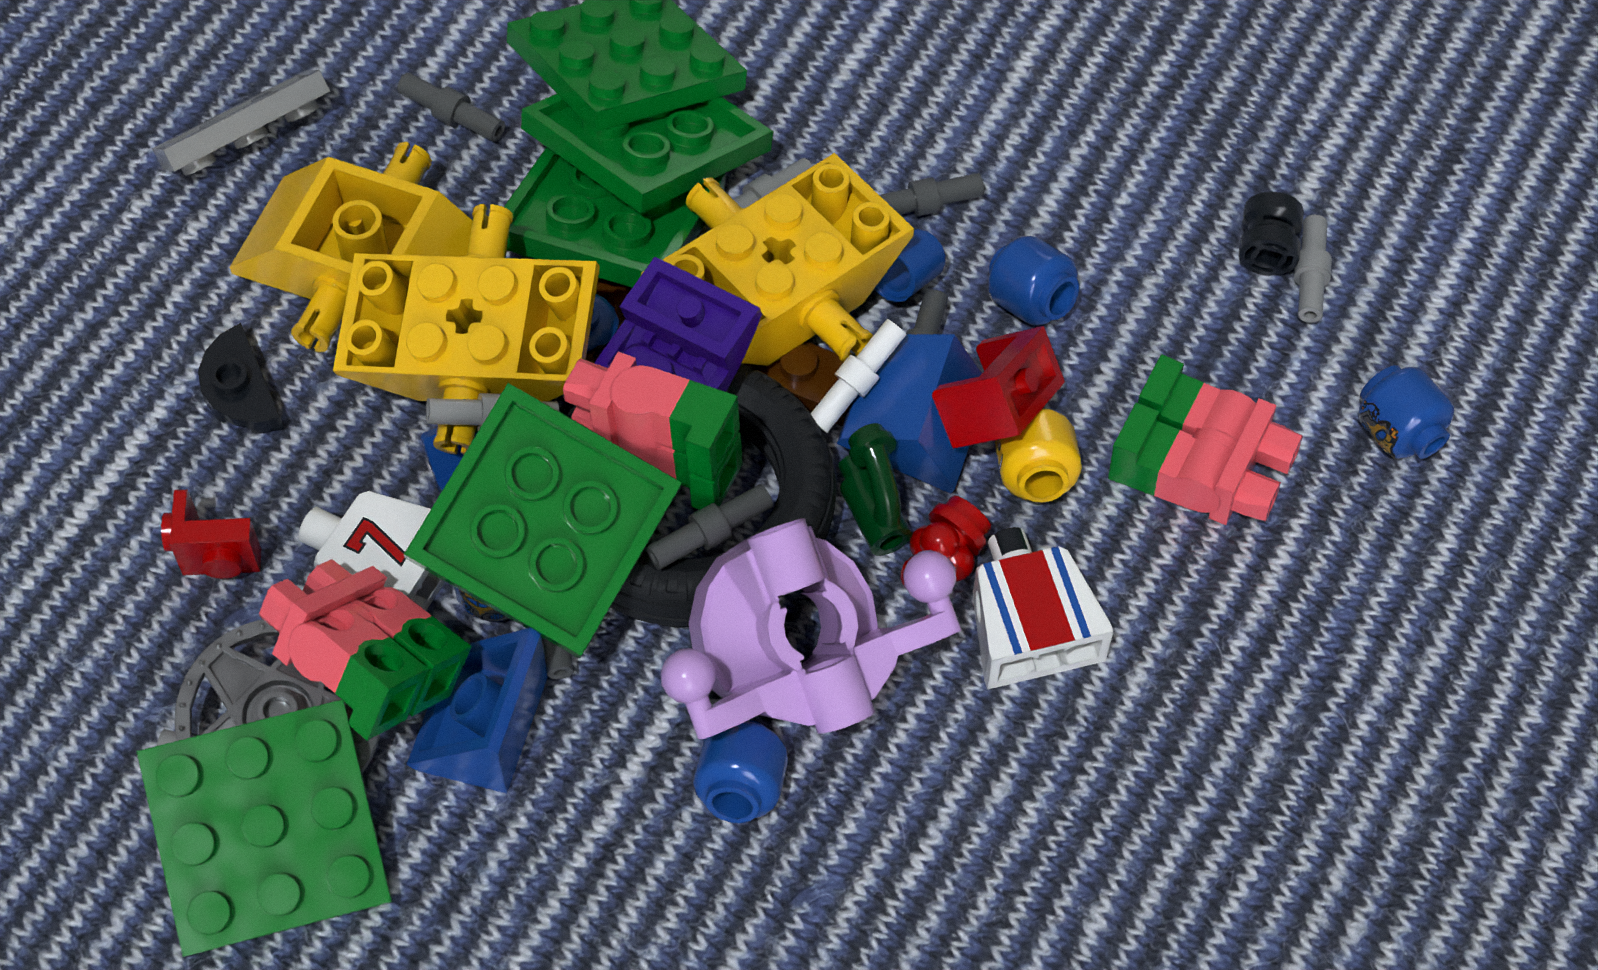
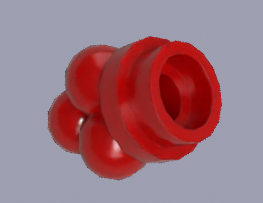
(956, 532)

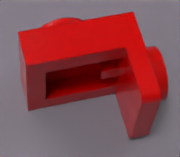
(209, 546)

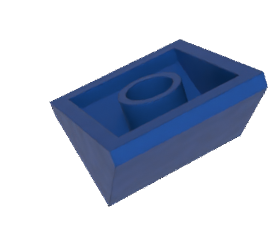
(906, 407)
(487, 717)

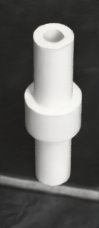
(857, 375)

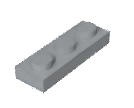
(242, 123)

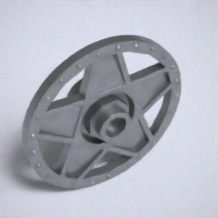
(252, 688)

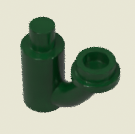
(873, 490)

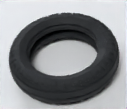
(807, 489)

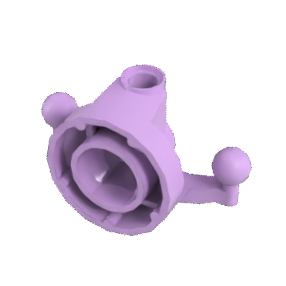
(744, 646)

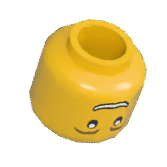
(1040, 460)

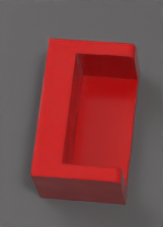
(1007, 396)

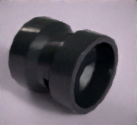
(1271, 233)

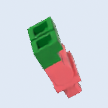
(663, 421)
(1202, 446)
(364, 644)

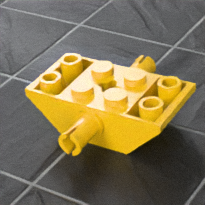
(341, 209)
(798, 255)
(466, 322)

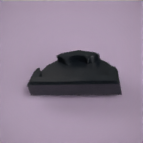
(235, 385)

